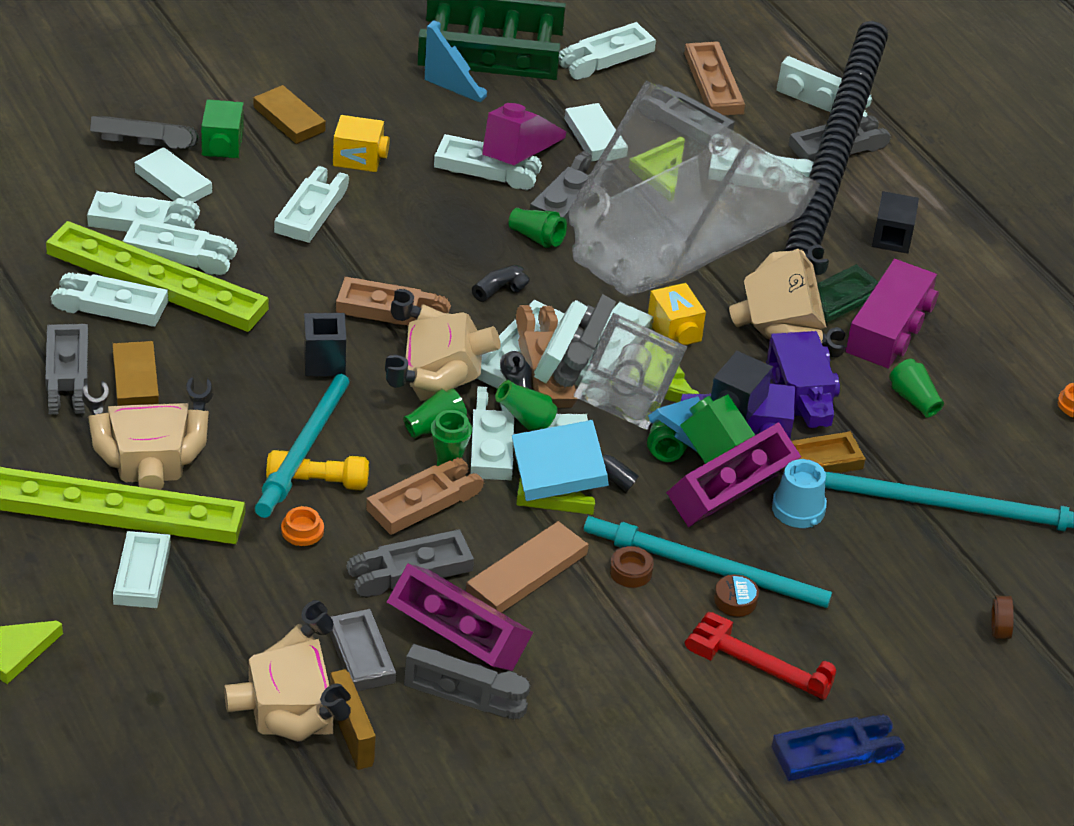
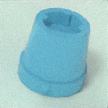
(801, 494)

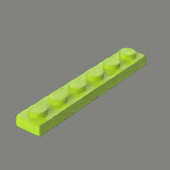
(184, 285)
(121, 505)

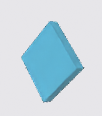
(559, 460)

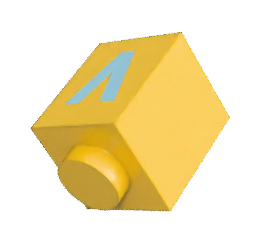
(359, 143)
(677, 314)

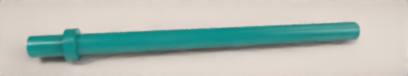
(1061, 517)

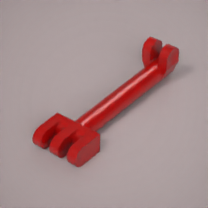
(714, 635)

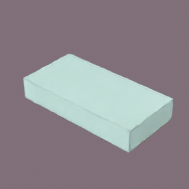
(590, 128)
(173, 176)
(560, 341)
(141, 569)

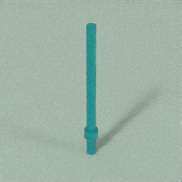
(279, 483)
(628, 535)

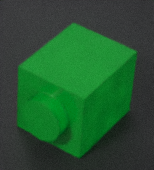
(222, 128)
(716, 427)

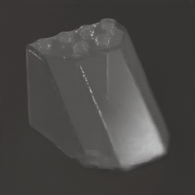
(677, 195)

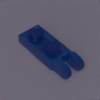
(836, 746)

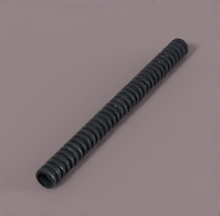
(839, 135)

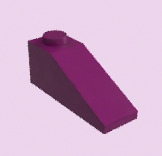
(518, 134)

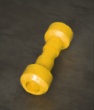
(351, 472)

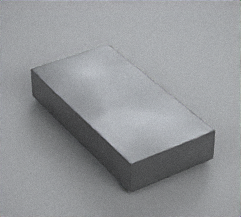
(362, 650)

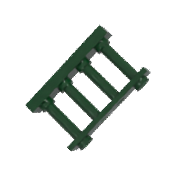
(506, 53)

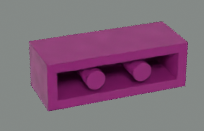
(892, 313)
(733, 474)
(460, 617)

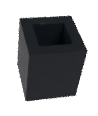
(895, 222)
(324, 344)
(744, 381)

